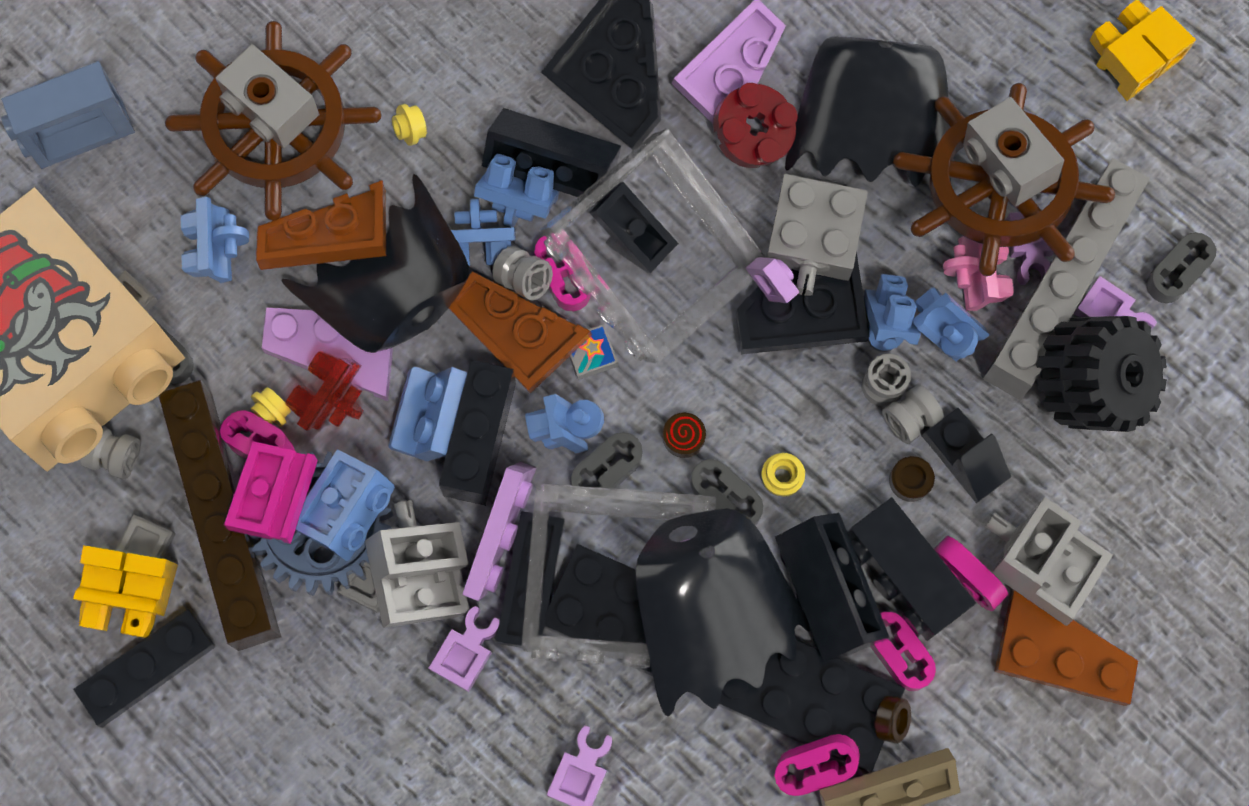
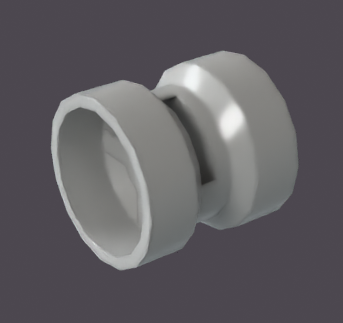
(523, 273)
(884, 388)
(912, 414)
(114, 454)

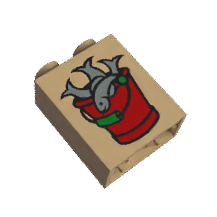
(68, 338)

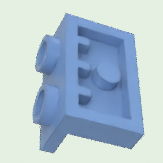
(427, 413)
(344, 504)

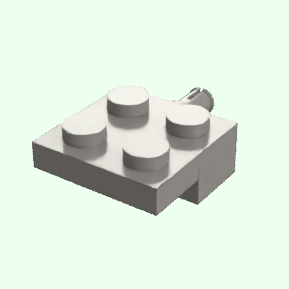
(817, 229)
(1049, 559)
(417, 570)

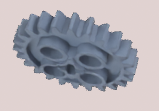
(303, 567)

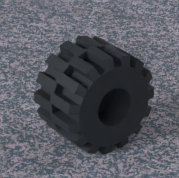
(1102, 373)

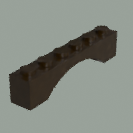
(209, 489)

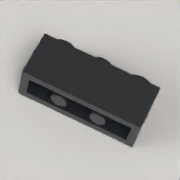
(531, 142)
(477, 432)
(909, 570)
(831, 586)

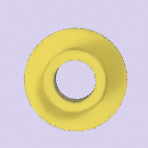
(409, 124)
(270, 407)
(789, 463)

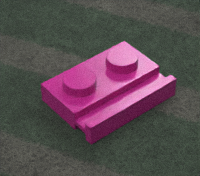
(271, 492)

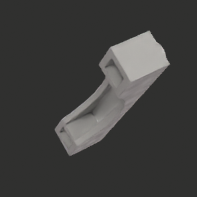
(1065, 282)

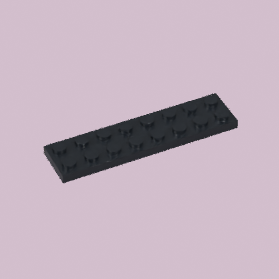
(797, 697)

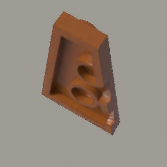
(338, 232)
(516, 330)
(1062, 656)

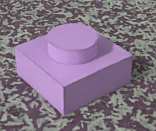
(773, 279)

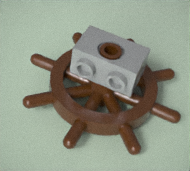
(275, 110)
(1016, 161)

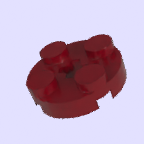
(776, 117)

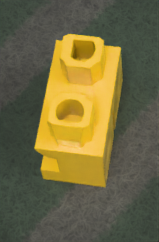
(1145, 51)
(123, 582)

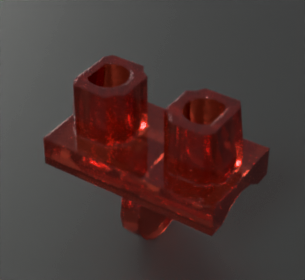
(316, 407)

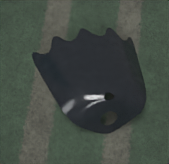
(870, 105)
(394, 295)
(714, 613)

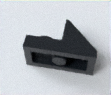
(633, 228)
(968, 456)

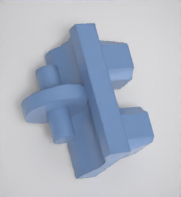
(514, 195)
(494, 238)
(216, 240)
(890, 314)
(948, 324)
(565, 423)

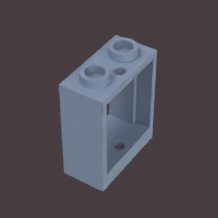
(66, 116)

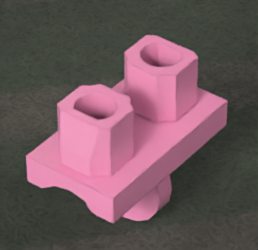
(977, 289)

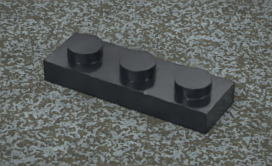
(512, 615)
(144, 668)

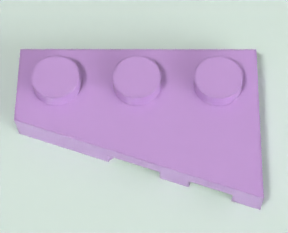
(731, 59)
(300, 334)
(499, 531)

